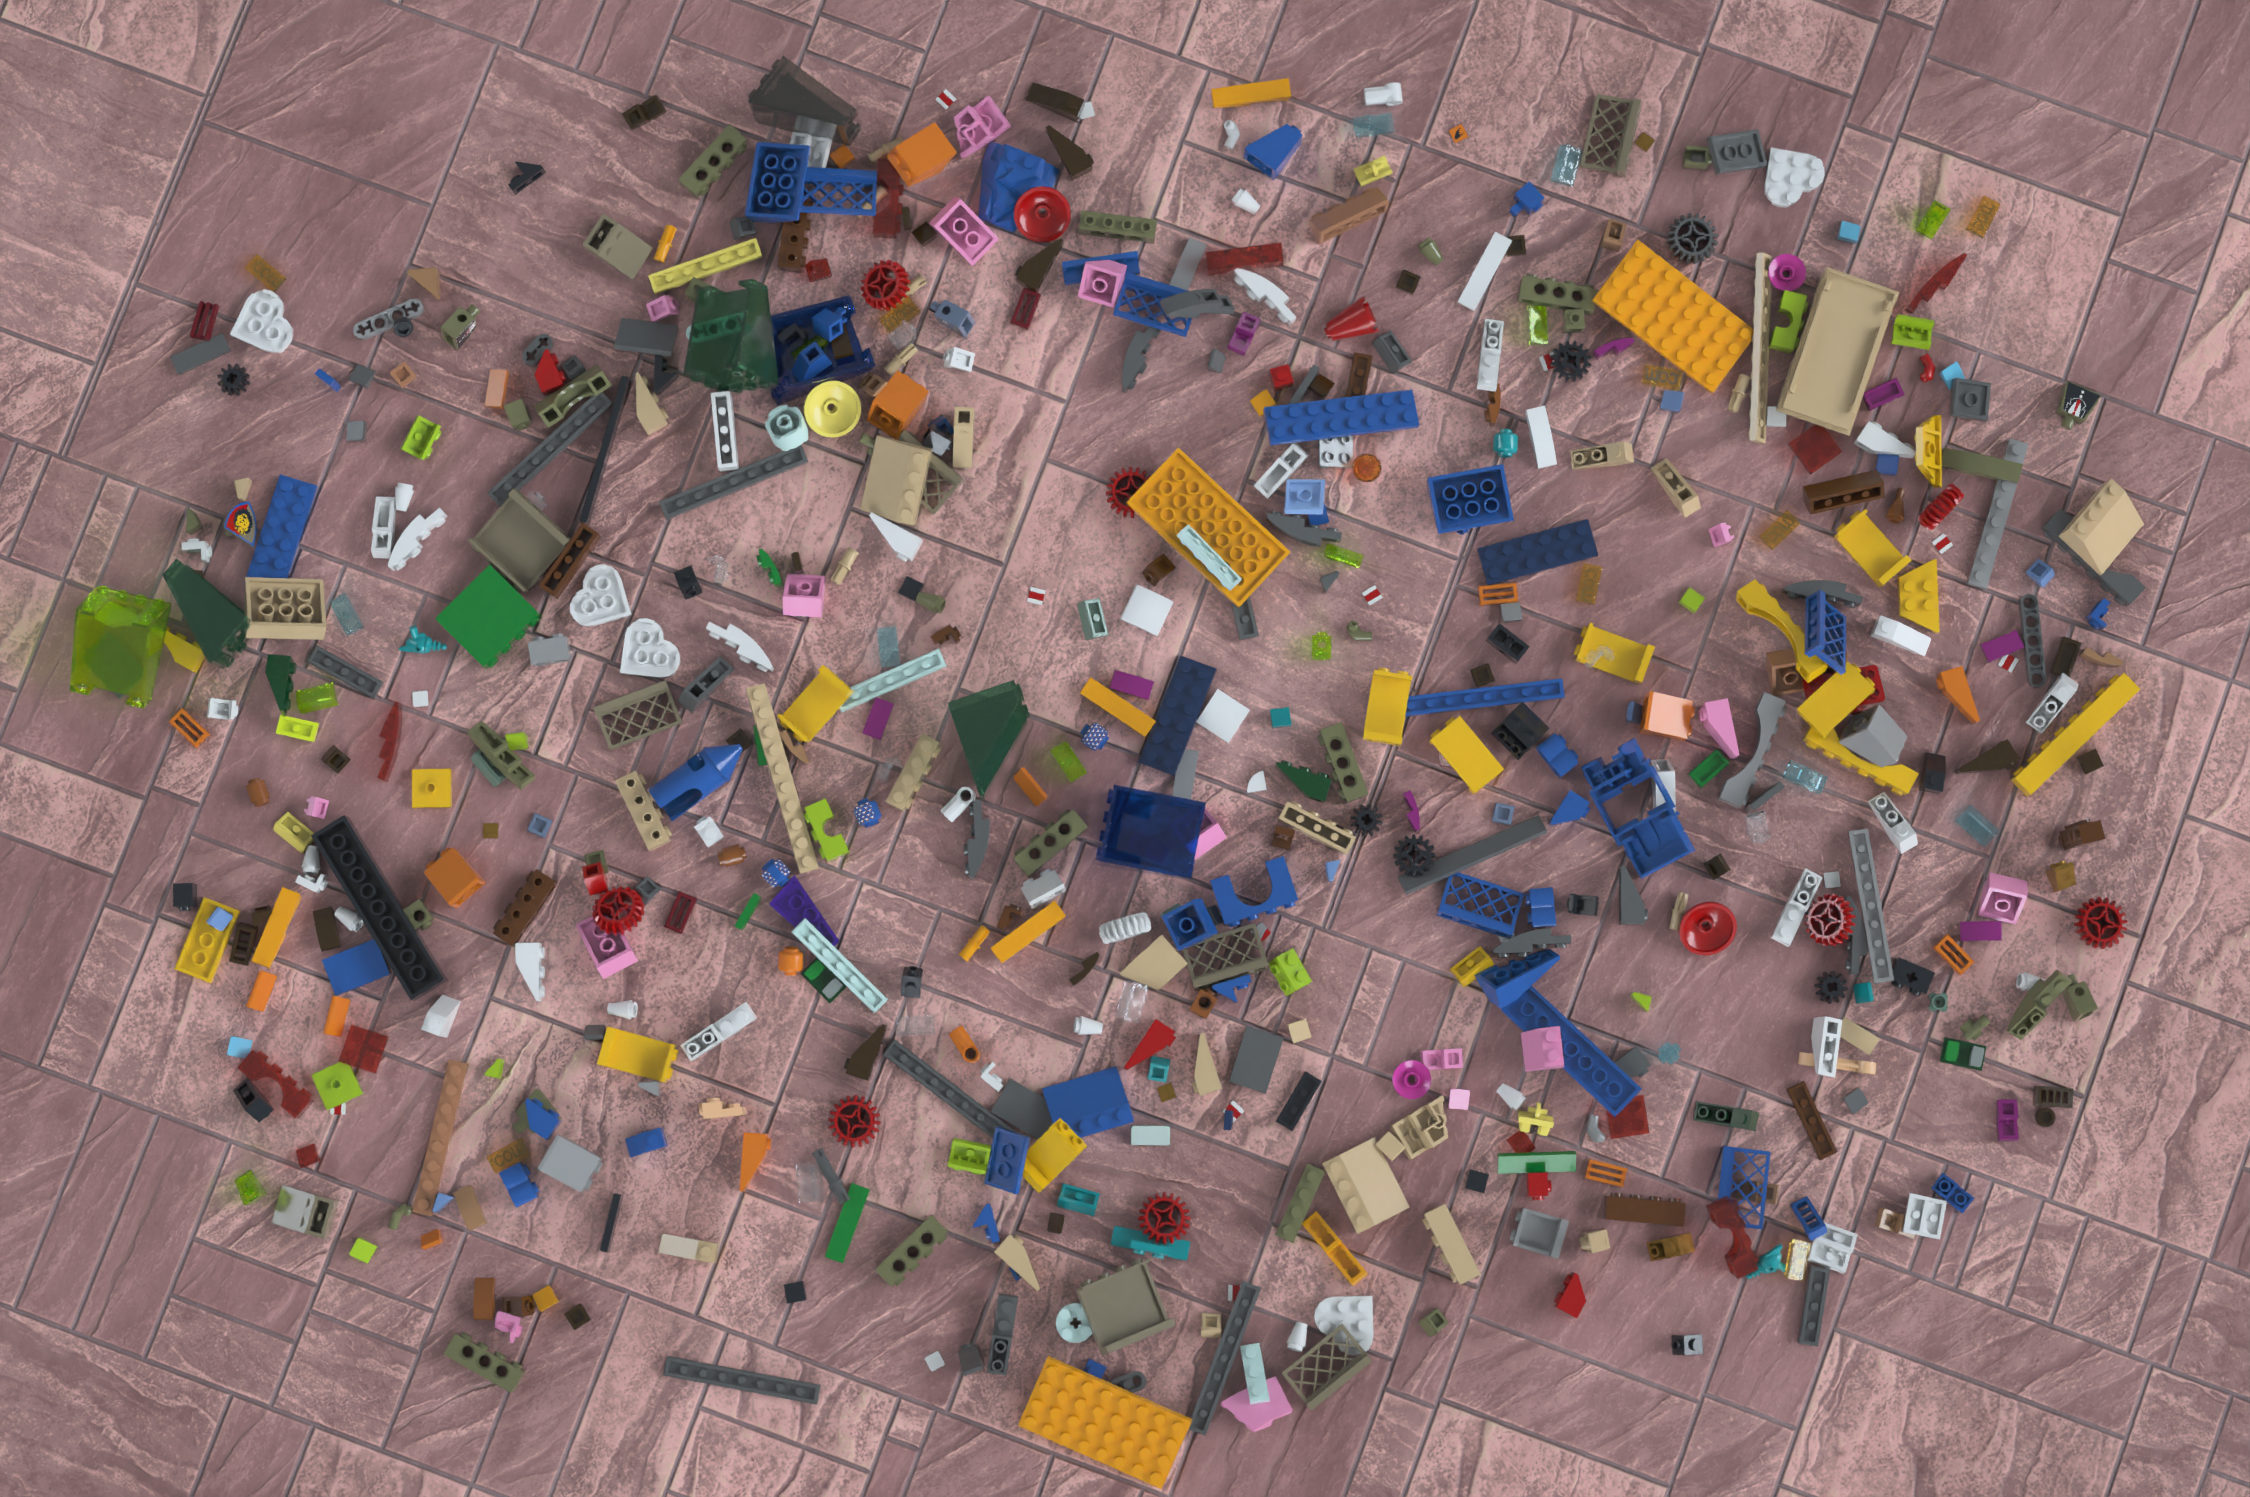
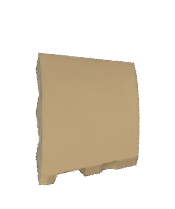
(1155, 964)
(1422, 1128)

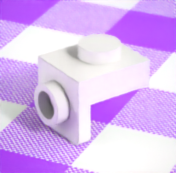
(195, 545)
(222, 709)

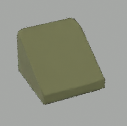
(193, 523)
(595, 857)
(1433, 1322)

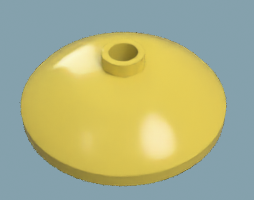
(837, 420)

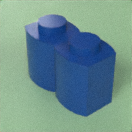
(1557, 755)
(1541, 907)
(519, 1184)

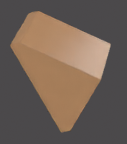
(1613, 235)
(428, 279)

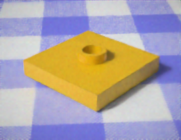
(431, 788)

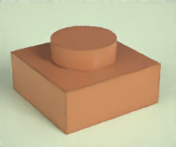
(403, 374)

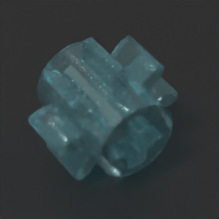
(1669, 1053)

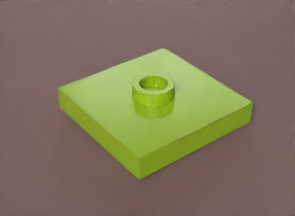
(337, 1085)

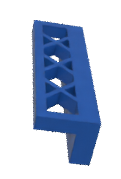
(1074, 269)

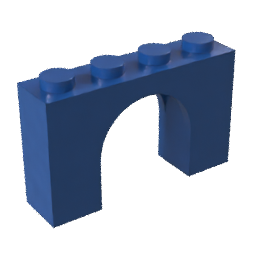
(1233, 910)

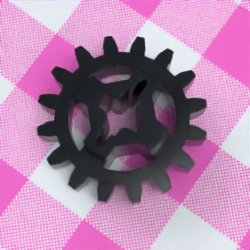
(1575, 367)
(1406, 855)

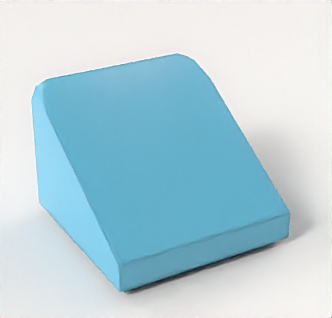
(1848, 232)
(1951, 372)
(239, 1047)

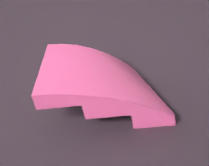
(979, 126)
(1261, 1414)

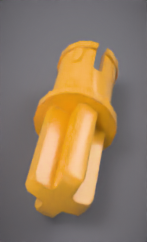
(665, 243)
(974, 943)

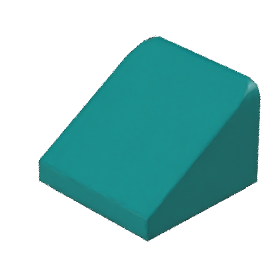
(1280, 717)
(1863, 992)
(1158, 1069)

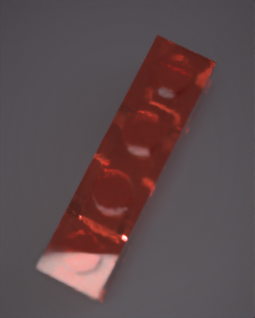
(886, 221)
(1253, 256)
(294, 1099)
(1740, 1257)

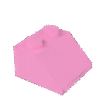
(1102, 282)
(803, 595)
(1209, 835)
(2003, 898)
(1542, 1049)

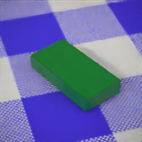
(1708, 768)
(748, 911)

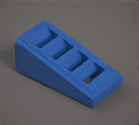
(1813, 1229)

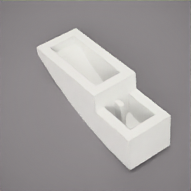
(1541, 437)
(1281, 470)
(383, 527)

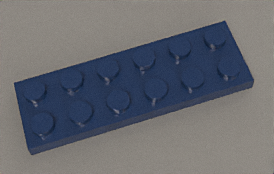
(1537, 552)
(1177, 715)

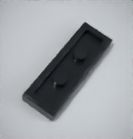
(1298, 1101)
(611, 1222)

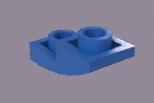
(1952, 1193)

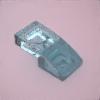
(1373, 125)
(888, 646)
(1805, 777)

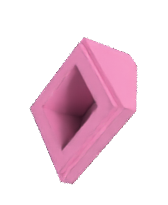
(1458, 1099)

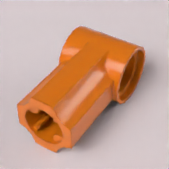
(964, 1043)

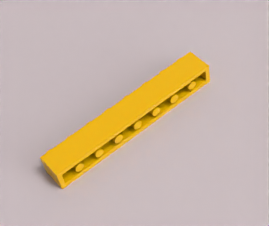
(2075, 734)

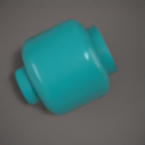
(1505, 443)

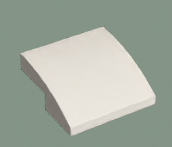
(819, 148)
(1146, 610)
(1223, 716)
(1924, 1216)
(1833, 1248)

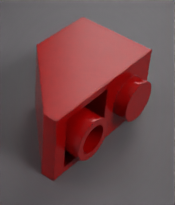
(547, 373)
(1572, 1297)

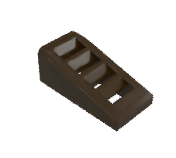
(250, 945)
(2037, 1096)

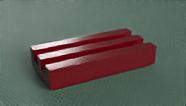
(207, 306)
(1020, 323)
(687, 916)

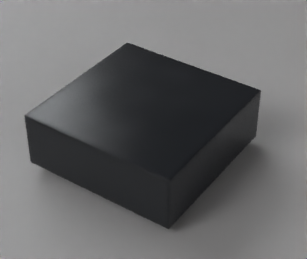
(910, 588)
(1476, 1181)
(795, 1292)

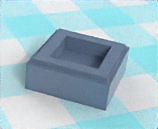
(1502, 813)
(539, 825)

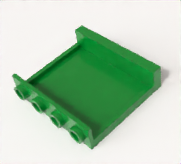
(488, 617)

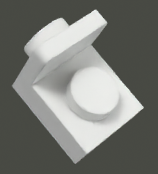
(958, 359)
(708, 831)
(308, 882)
(993, 1080)

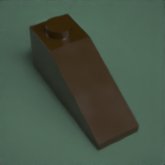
(1056, 101)
(1073, 156)
(1037, 267)
(1994, 759)
(865, 1056)

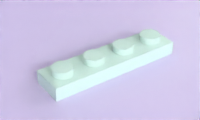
(1209, 557)

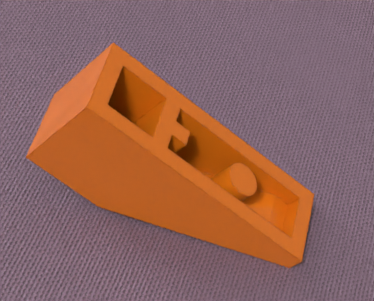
(1956, 689)
(753, 1153)

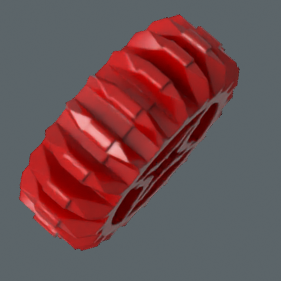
(880, 281)
(1122, 492)
(1940, 507)
(613, 905)
(2103, 916)
(1827, 936)
(860, 1105)
(1154, 1232)

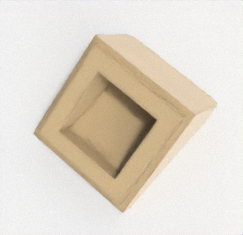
(242, 488)
(1299, 1030)
(1390, 1146)
(1211, 1325)

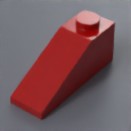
(1154, 1041)

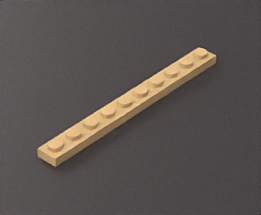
(1760, 353)
(782, 778)

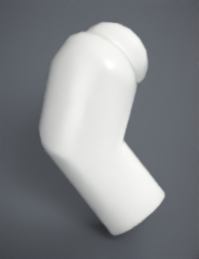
(1232, 132)

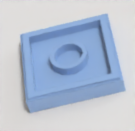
(1304, 496)

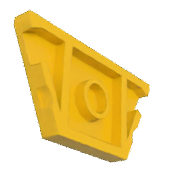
(1929, 450)
(1920, 596)

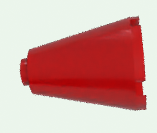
(1352, 322)

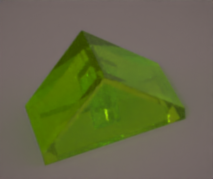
(1932, 219)
(249, 1188)

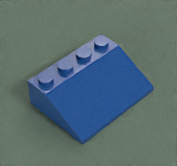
(777, 182)
(1469, 499)
(1090, 1102)

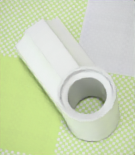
(1388, 94)
(957, 805)

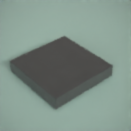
(1970, 399)
(1764, 797)

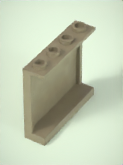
(520, 541)
(1123, 1307)

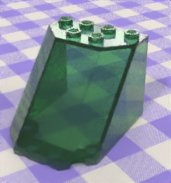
(989, 729)

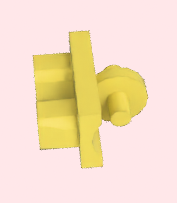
(1372, 171)
(1535, 1116)

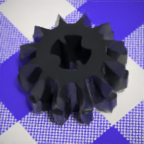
(227, 377)
(1372, 817)
(1829, 979)

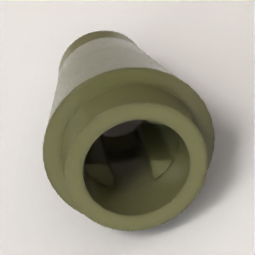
(1431, 251)
(932, 602)

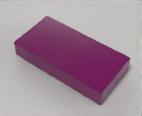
(1883, 394)
(2002, 646)
(878, 718)

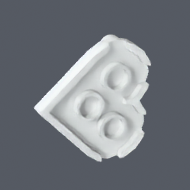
(1790, 175)
(263, 323)
(601, 598)
(647, 652)
(1353, 1313)

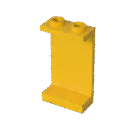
(1870, 548)
(1630, 657)
(1835, 699)
(815, 705)
(1387, 707)
(1466, 754)
(637, 1054)
(1051, 1154)

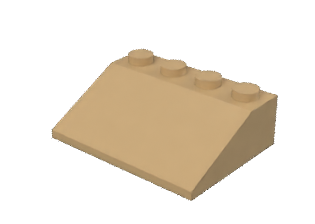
(896, 480)
(2103, 526)
(285, 608)
(1365, 1185)

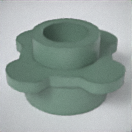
(1933, 1002)

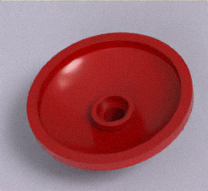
(1042, 226)
(1713, 935)

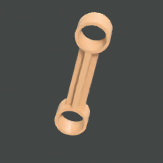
(1842, 1064)

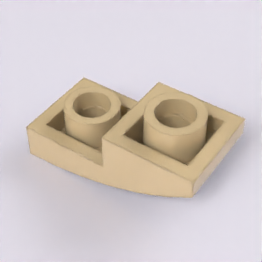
(1858, 1036)

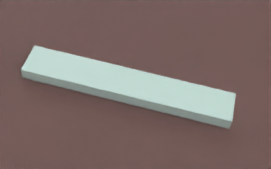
(894, 679)
(839, 965)

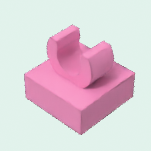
(1720, 534)
(317, 807)

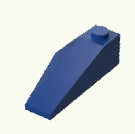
(1510, 981)

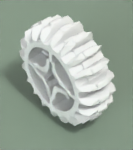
(1124, 928)

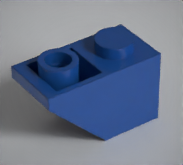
(810, 362)
(541, 1120)

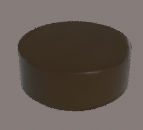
(2045, 1117)

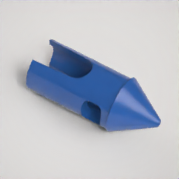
(695, 779)

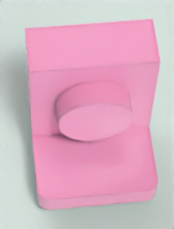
(662, 307)
(508, 1323)

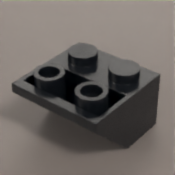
(1520, 730)

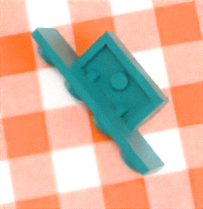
(1140, 1244)

